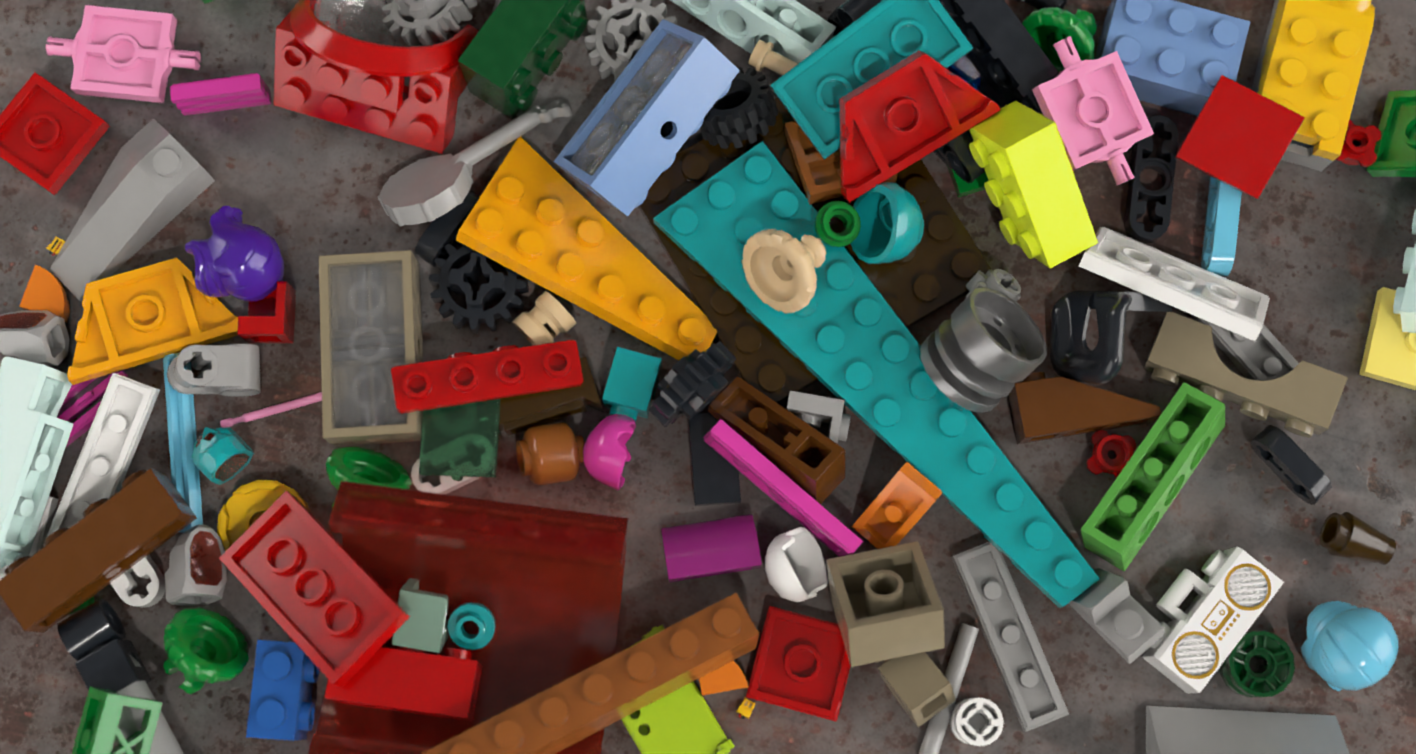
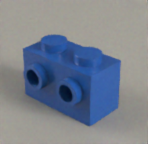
(281, 692)

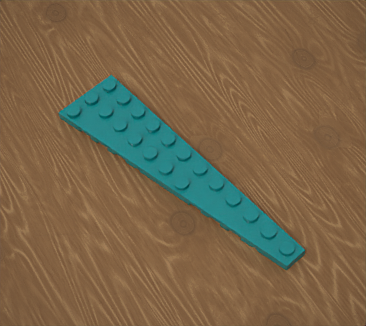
(874, 364)

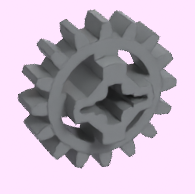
(425, 19)
(620, 26)

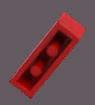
(414, 683)

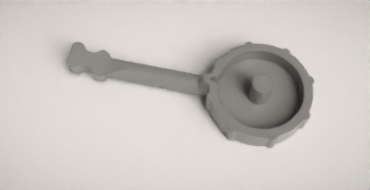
(443, 181)

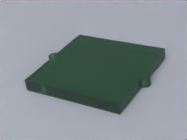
(460, 440)

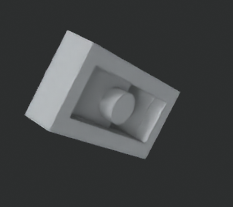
(1118, 616)

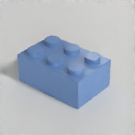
(1173, 49)

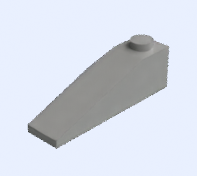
(135, 200)

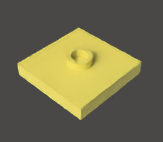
(1388, 350)

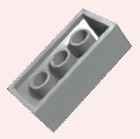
(1240, 732)

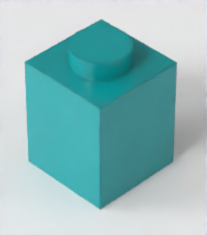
(632, 383)

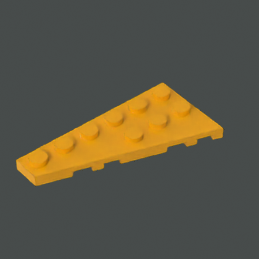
(561, 242)

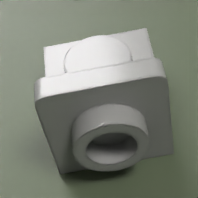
(818, 410)

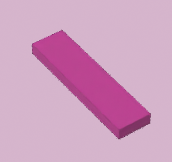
(782, 489)

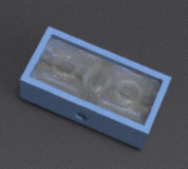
(647, 116)

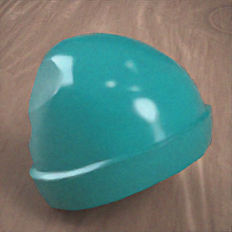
(889, 224)

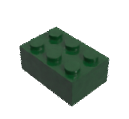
(518, 49)

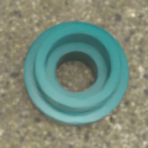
(481, 616)

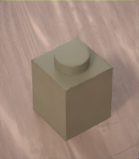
(917, 686)

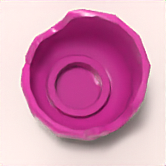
(606, 450)

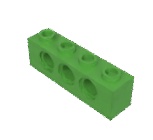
(1153, 476)

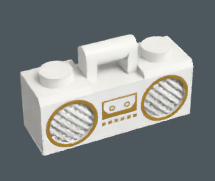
(1215, 621)

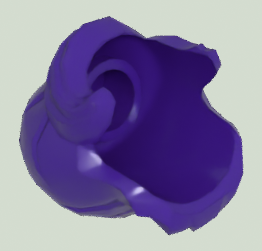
(236, 258)

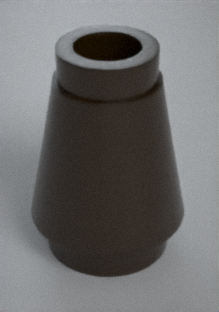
(1354, 539)

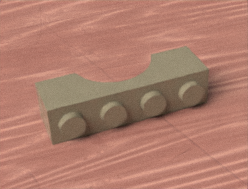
(1301, 398)

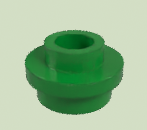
(848, 216)

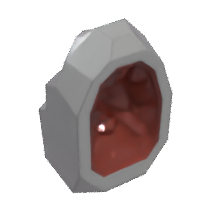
(34, 336)
(195, 570)

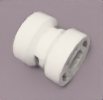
(967, 721)

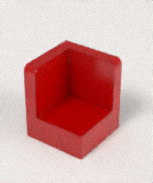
(270, 318)

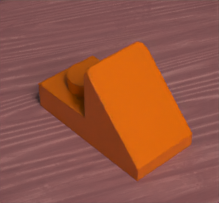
(897, 508)

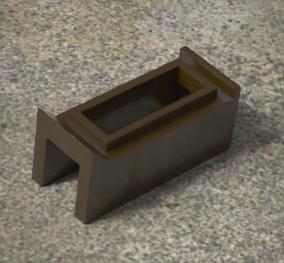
(541, 408)

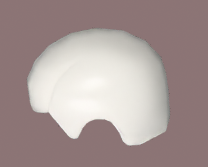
(796, 565)

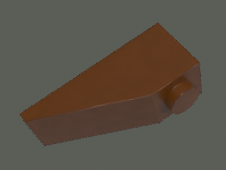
(1066, 408)
(783, 438)

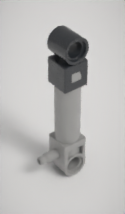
(109, 662)

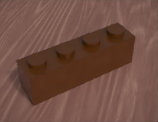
(94, 550)

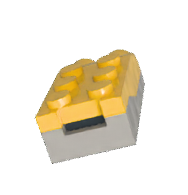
(1314, 68)

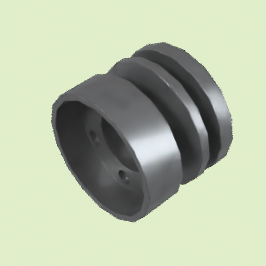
(983, 350)

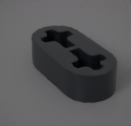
(444, 231)
(1291, 464)

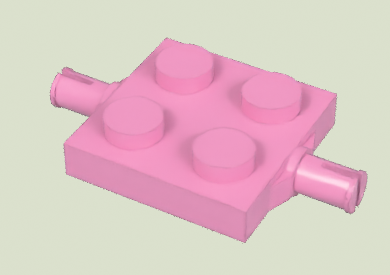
(123, 54)
(1094, 110)

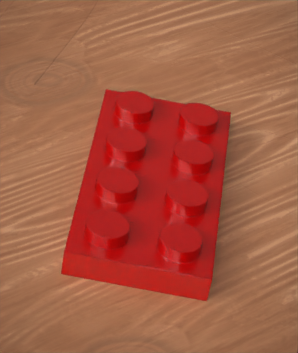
(314, 589)

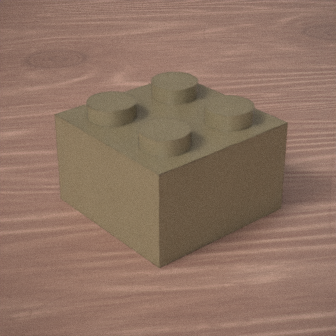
(885, 604)

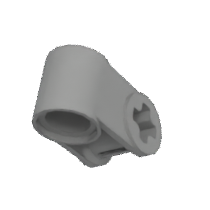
(225, 370)

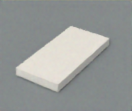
(1177, 283)

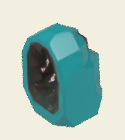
(221, 454)

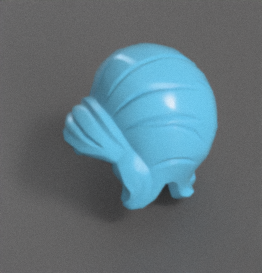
(1349, 645)

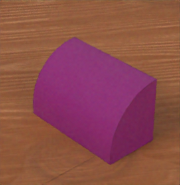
(711, 548)

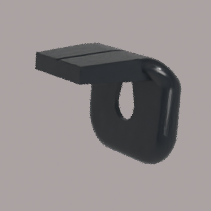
(1069, 324)

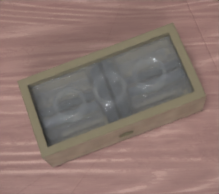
(366, 329)

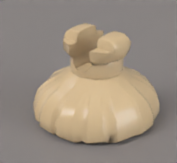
(783, 268)

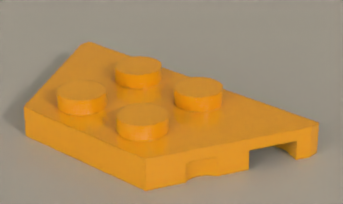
(144, 318)

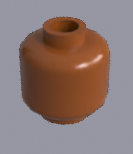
(550, 453)

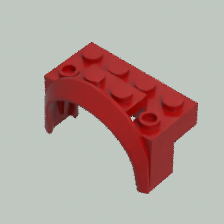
(363, 81)

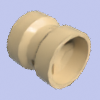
(544, 320)

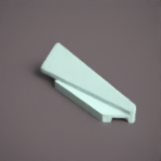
(29, 449)

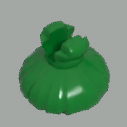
(1054, 24)
(365, 467)
(204, 648)

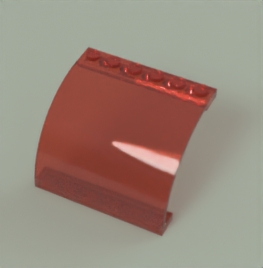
(539, 571)

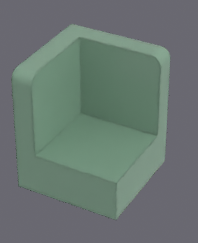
(427, 622)

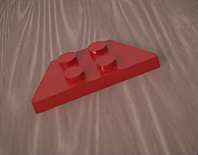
(903, 119)

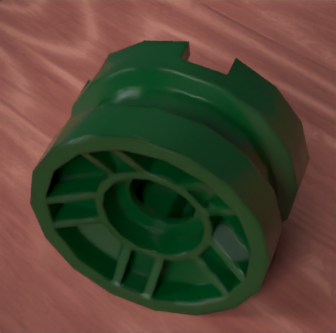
(1272, 675)

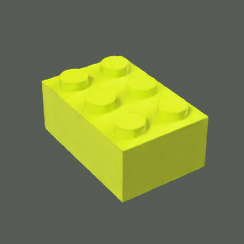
(1032, 184)

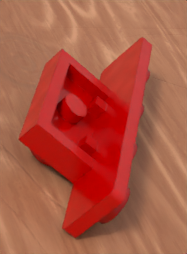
(486, 376)

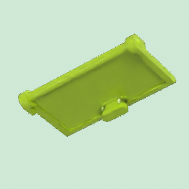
(677, 723)

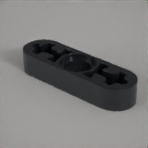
(1159, 212)

